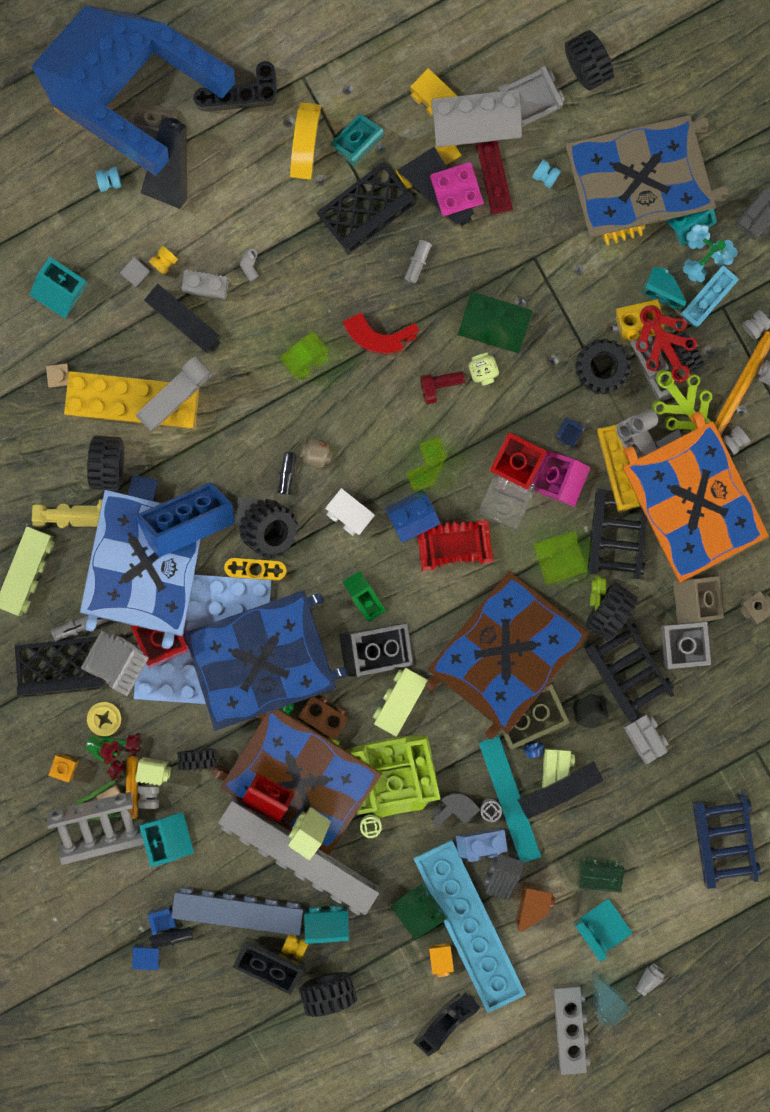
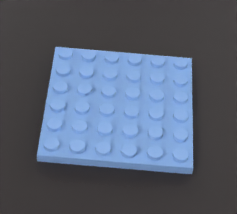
(209, 601)

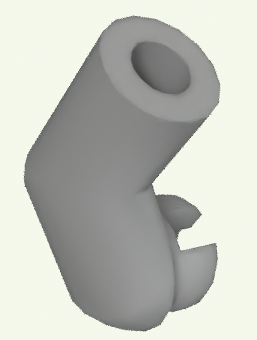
(247, 263)

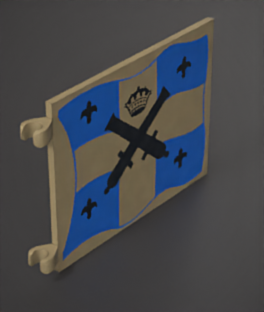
(642, 175)

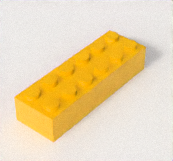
(121, 399)

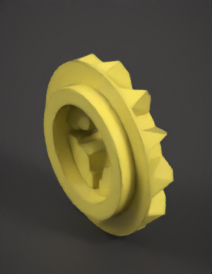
(94, 721)

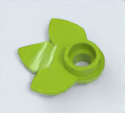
(597, 588)

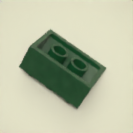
(495, 322)

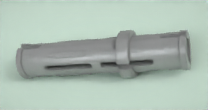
(60, 633)

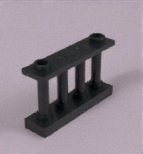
(598, 542)
(619, 689)

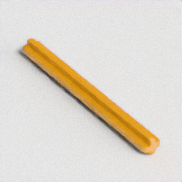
(743, 383)

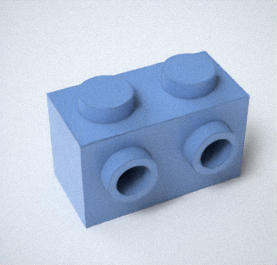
(481, 843)

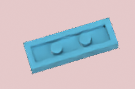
(709, 296)

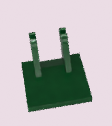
(418, 911)

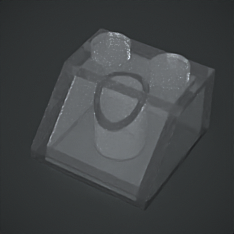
(505, 502)

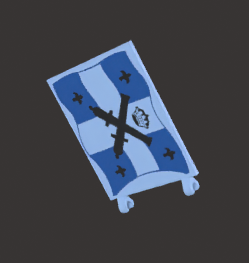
(129, 579)

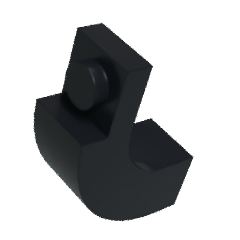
(445, 1022)

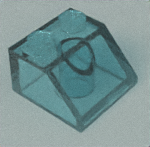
(608, 1003)

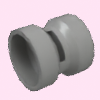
(756, 325)
(736, 439)
(148, 796)
(493, 808)

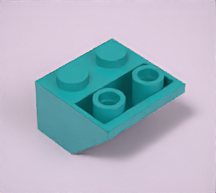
(57, 287)
(166, 839)

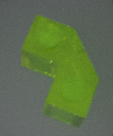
(426, 475)

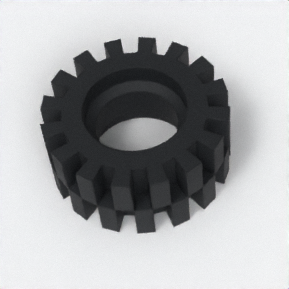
(690, 358)
(197, 759)

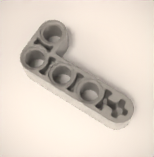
(172, 396)
(635, 432)

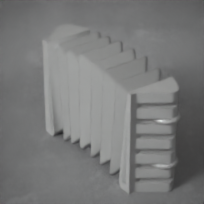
(115, 661)

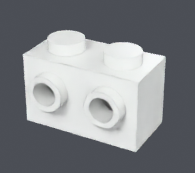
(350, 512)

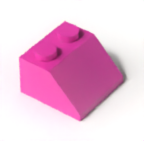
(560, 478)

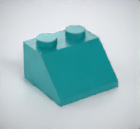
(326, 924)

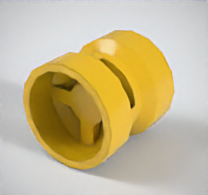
(163, 260)
(294, 946)

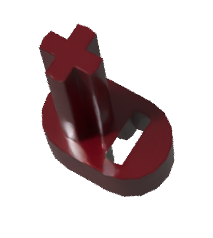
(431, 383)

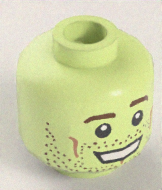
(483, 369)

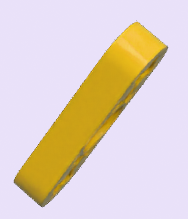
(271, 576)

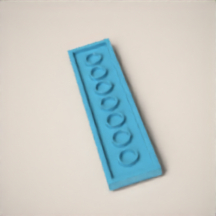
(470, 926)

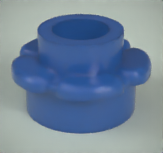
(533, 749)

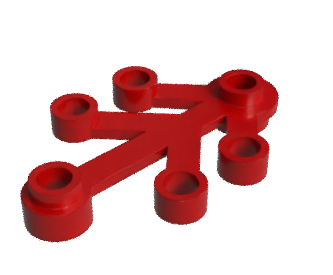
(664, 340)

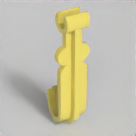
(77, 516)

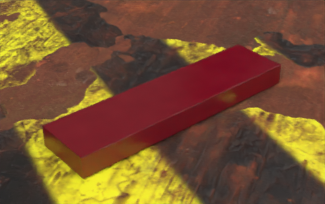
(494, 177)

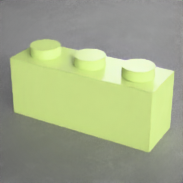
(399, 701)
(308, 833)

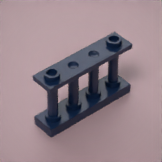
(709, 854)

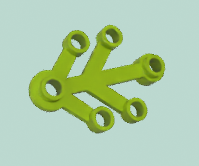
(686, 405)

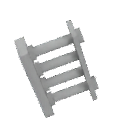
(101, 844)

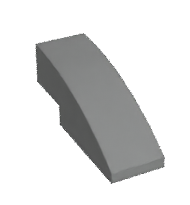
(642, 357)

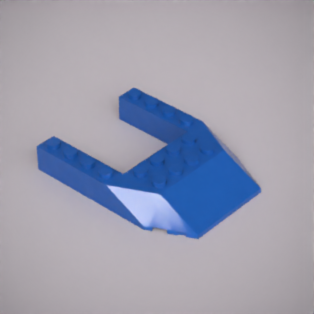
(100, 56)

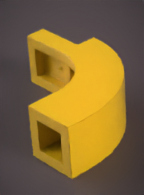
(304, 140)

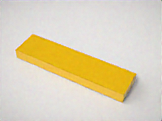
(614, 461)

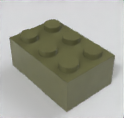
(541, 718)

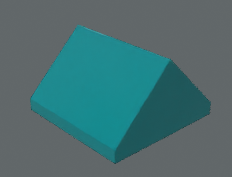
(357, 139)

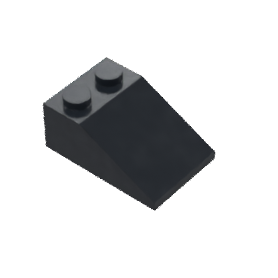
(376, 649)

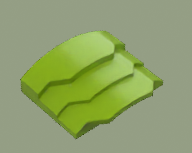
(406, 777)

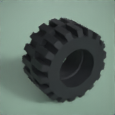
(589, 60)
(616, 353)
(105, 463)
(257, 520)
(612, 612)
(328, 994)

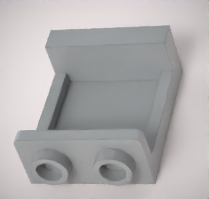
(536, 95)

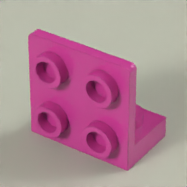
(456, 189)

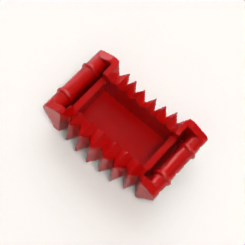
(455, 543)

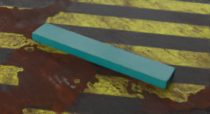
(507, 796)

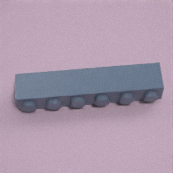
(237, 912)

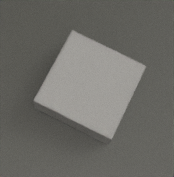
(135, 272)

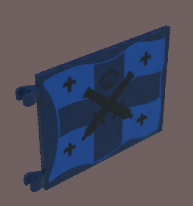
(261, 660)

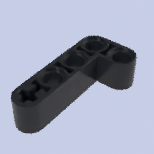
(236, 91)

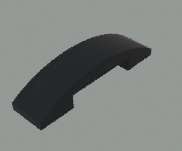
(560, 790)

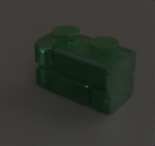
(600, 875)

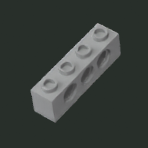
(569, 1062)

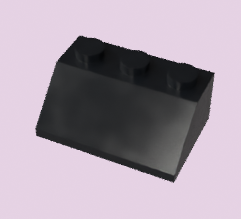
(269, 965)

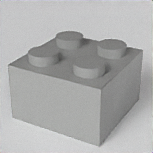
(685, 645)

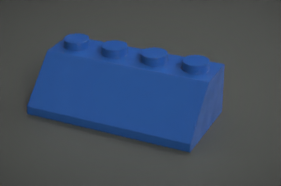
(186, 519)

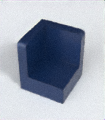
(569, 432)
(143, 488)

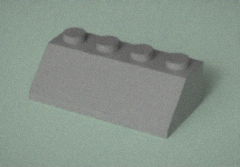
(476, 118)

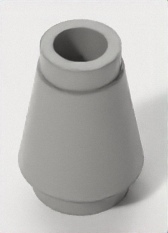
(650, 979)

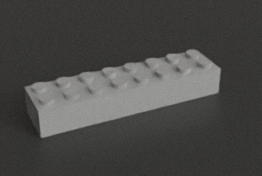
(322, 869)

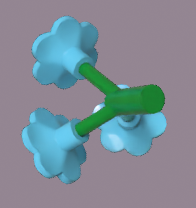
(721, 251)

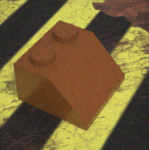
(533, 905)

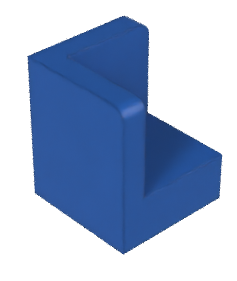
(161, 919)
(145, 958)

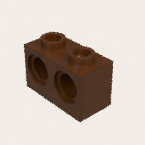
(321, 721)

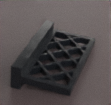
(377, 222)
(56, 685)

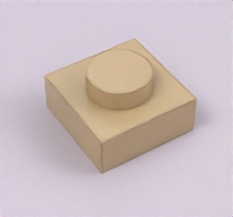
(57, 375)

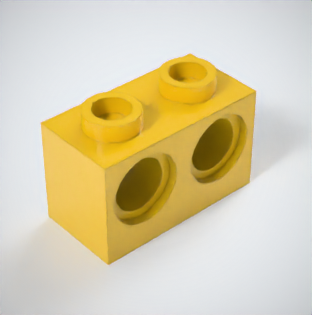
(631, 314)

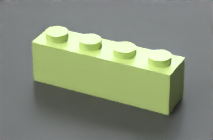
(24, 571)

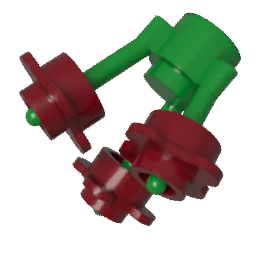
(106, 752)

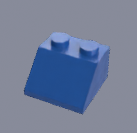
(412, 515)

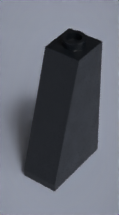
(418, 174)
(171, 182)
(183, 319)

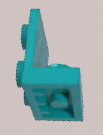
(684, 224)
(602, 928)

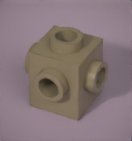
(763, 606)

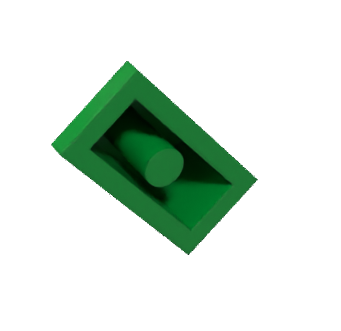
(363, 596)

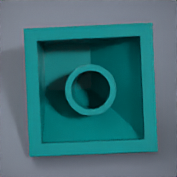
(663, 287)

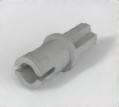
(418, 261)

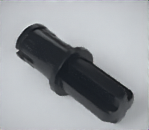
(286, 473)
(170, 937)

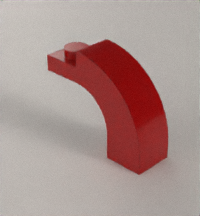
(376, 343)

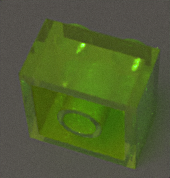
(304, 356)
(559, 557)

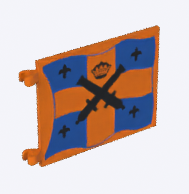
(694, 500)

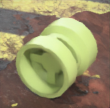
(370, 826)

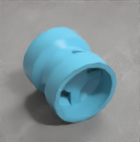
(546, 174)
(104, 181)

